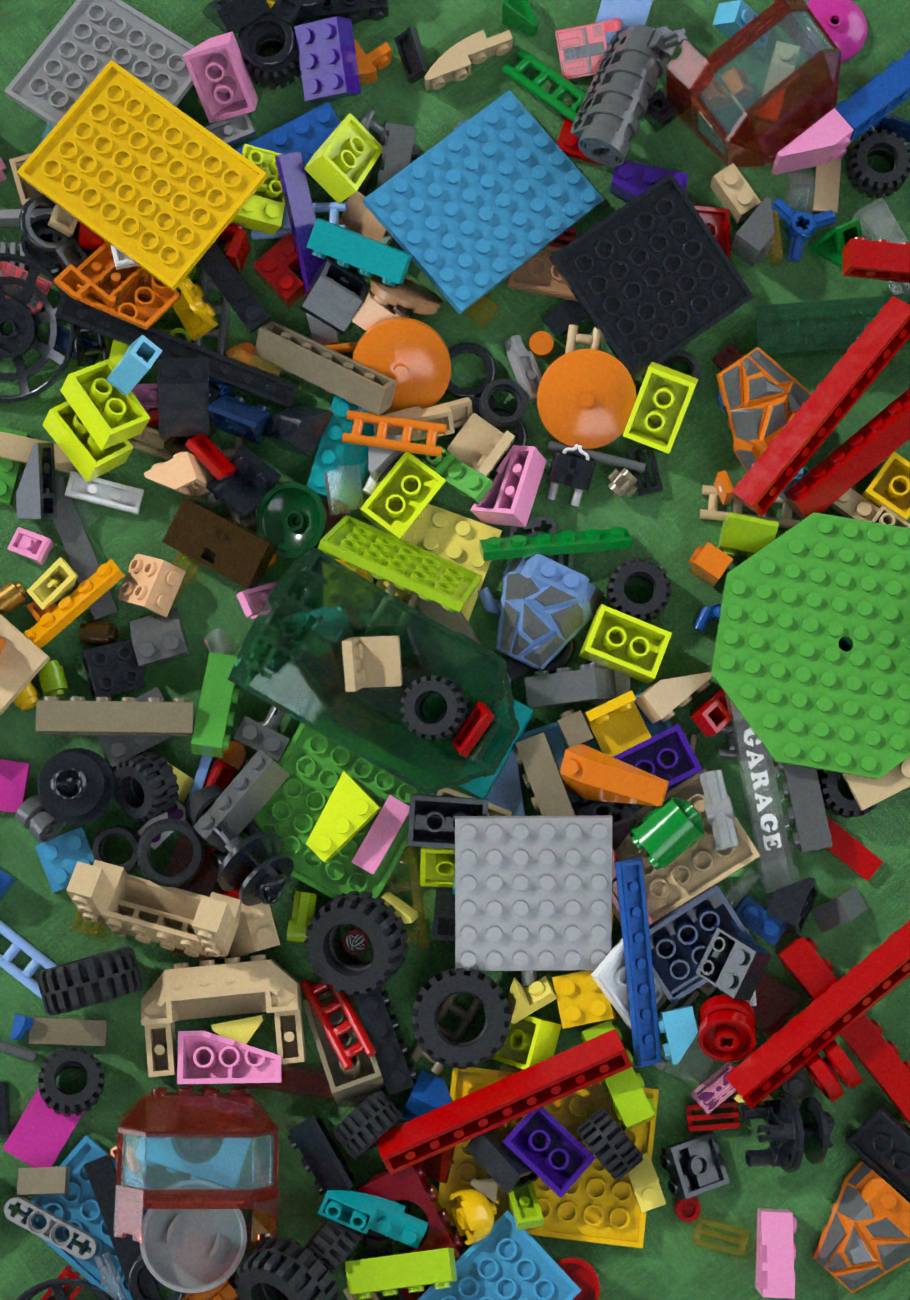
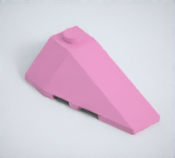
(219, 1060)

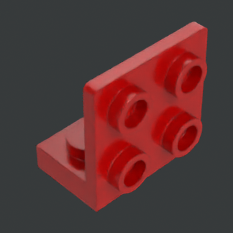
(237, 245)

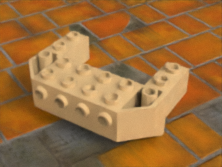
(154, 912)
(217, 992)

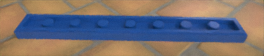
(638, 962)

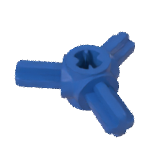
(796, 234)

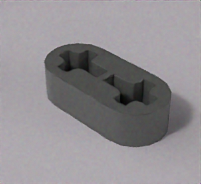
(535, 524)

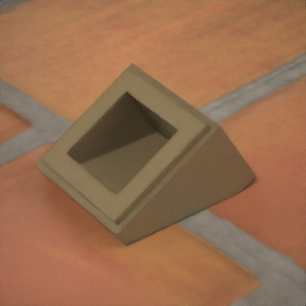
(486, 1186)

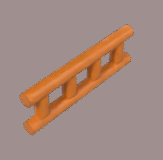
(405, 444)

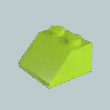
(745, 535)

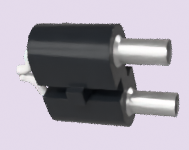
(570, 472)

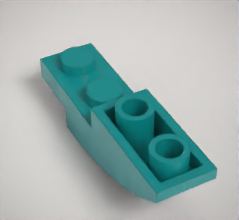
(372, 1212)

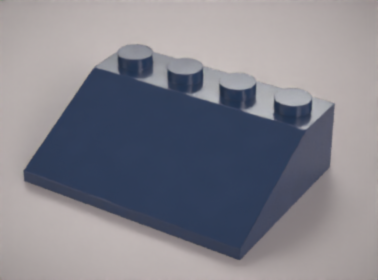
(683, 937)

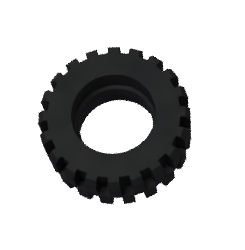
(335, 963)
(89, 981)
(466, 1053)
(284, 1272)

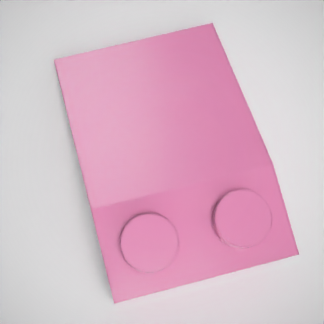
(815, 146)

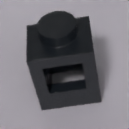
(660, 117)

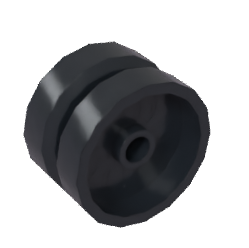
(43, 231)

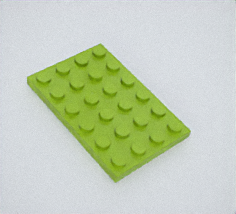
(400, 563)

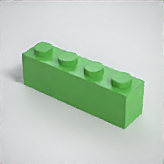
(215, 707)

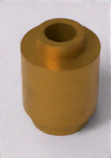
(11, 597)

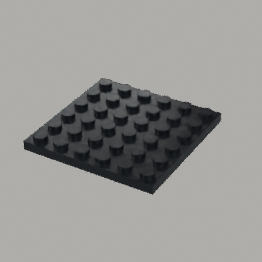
(651, 276)

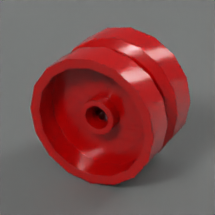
(726, 1028)
(831, 1067)
(582, 1275)

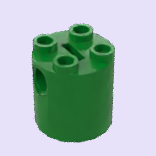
(668, 831)

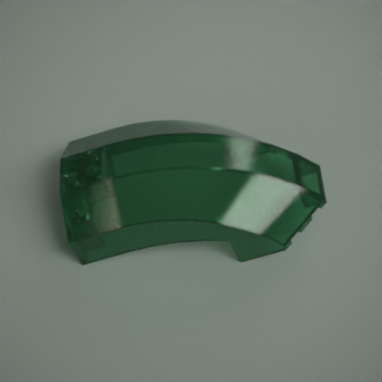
(297, 666)

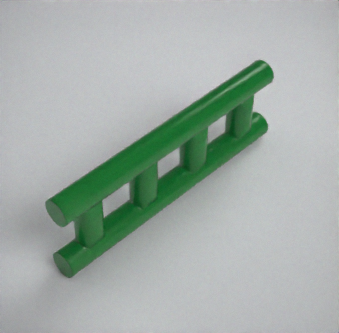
(545, 74)

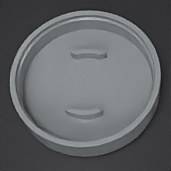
(193, 1246)

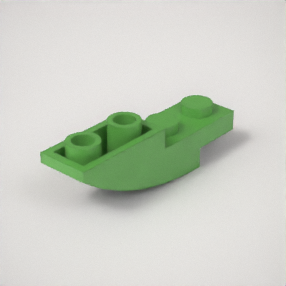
(457, 474)

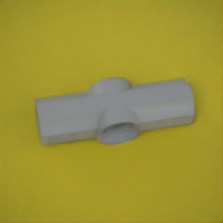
(719, 810)

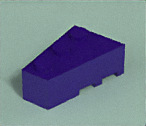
(634, 178)

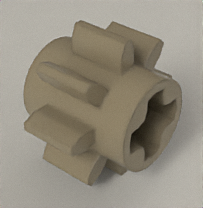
(622, 483)

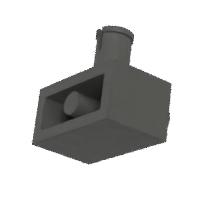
(264, 735)

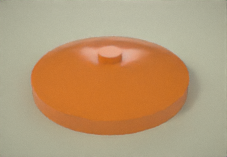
(411, 356)
(586, 398)

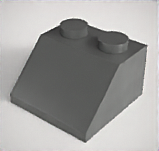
(755, 236)
(159, 639)

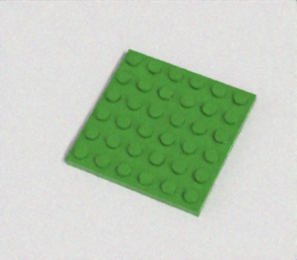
(296, 806)

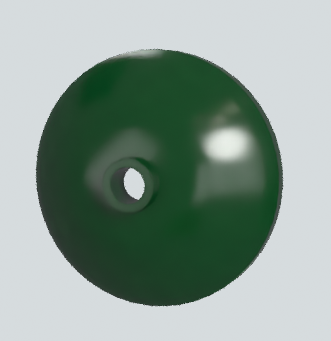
(278, 517)

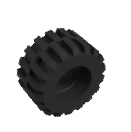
(262, 39)
(885, 146)
(639, 569)
(414, 703)
(145, 786)
(835, 801)
(71, 1059)
(367, 1124)
(609, 1144)
(333, 1243)

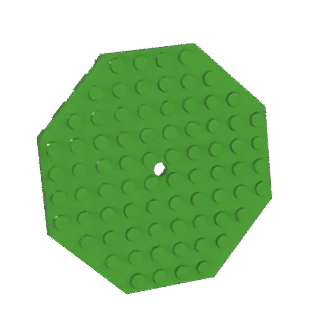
(783, 654)

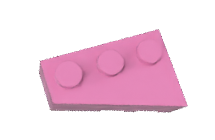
(775, 1253)

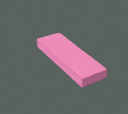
(381, 835)

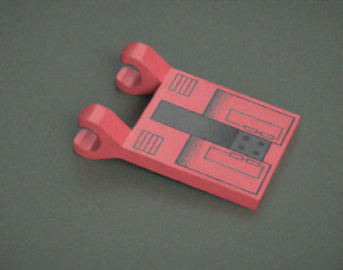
(583, 47)
(13, 291)

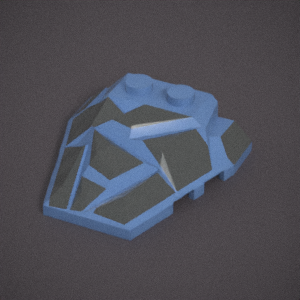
(542, 609)

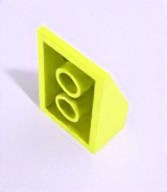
(344, 159)

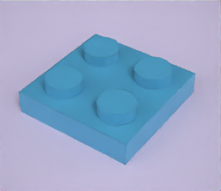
(61, 856)

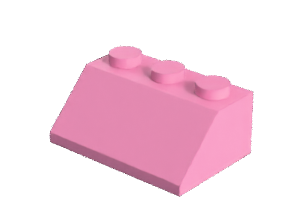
(221, 78)

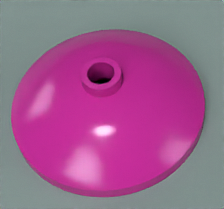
(851, 27)

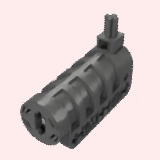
(621, 91)

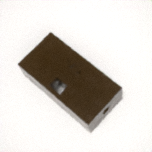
(220, 543)

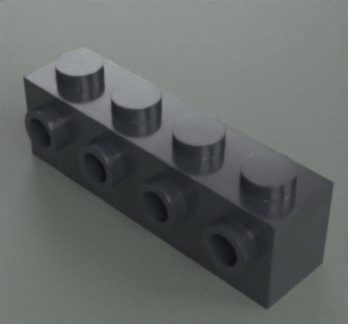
(352, 9)
(383, 1035)

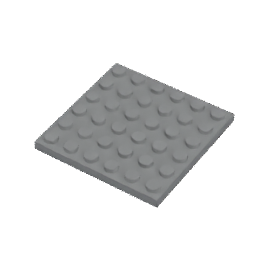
(83, 46)
(532, 892)

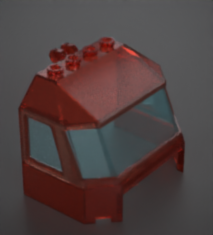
(758, 85)
(196, 1155)

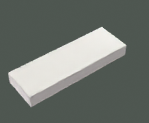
(105, 493)

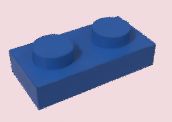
(755, 918)

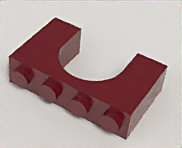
(413, 1186)

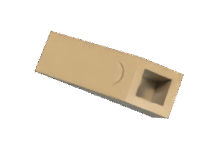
(665, 695)

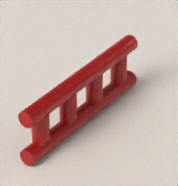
(333, 1034)

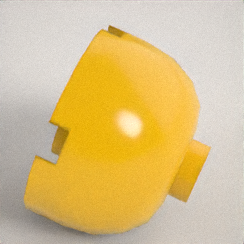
(473, 1214)

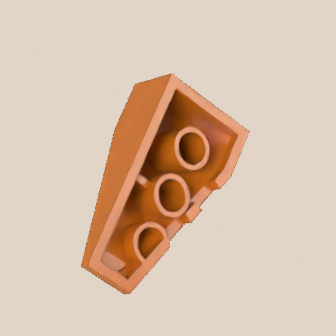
(607, 779)

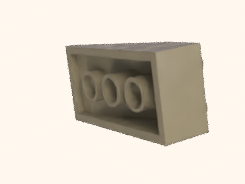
(364, 1075)

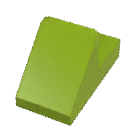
(525, 1207)

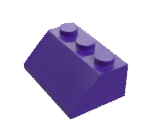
(548, 1150)

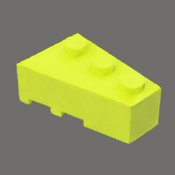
(343, 817)

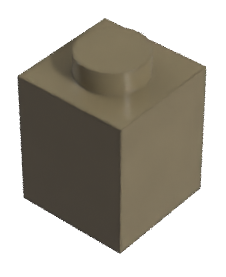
(574, 728)

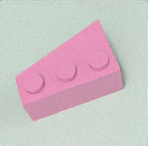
(514, 488)

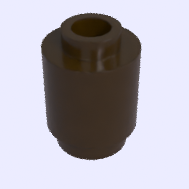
(98, 633)

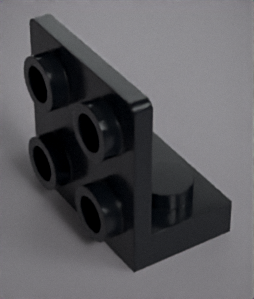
(247, 485)
(112, 669)

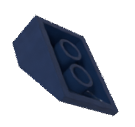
(240, 418)

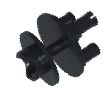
(76, 786)
(251, 864)
(790, 1132)

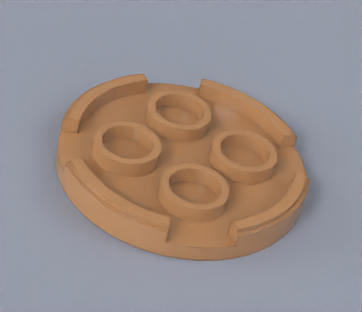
(407, 295)

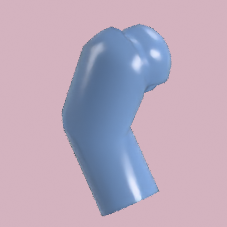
(490, 605)

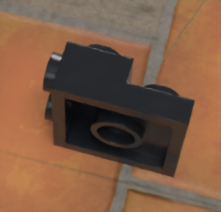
(694, 1166)

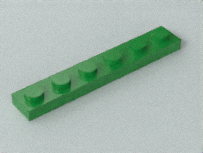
(555, 544)

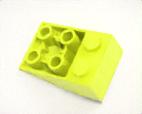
(266, 206)

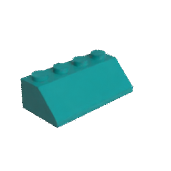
(334, 452)

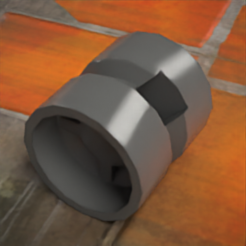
(38, 821)

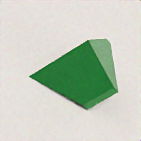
(519, 16)
(832, 244)

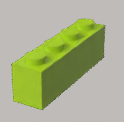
(624, 1088)
(401, 1271)

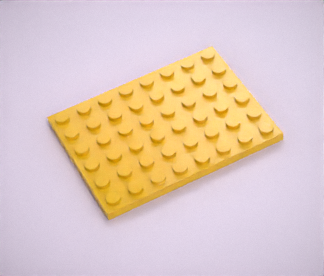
(142, 175)
(596, 1204)

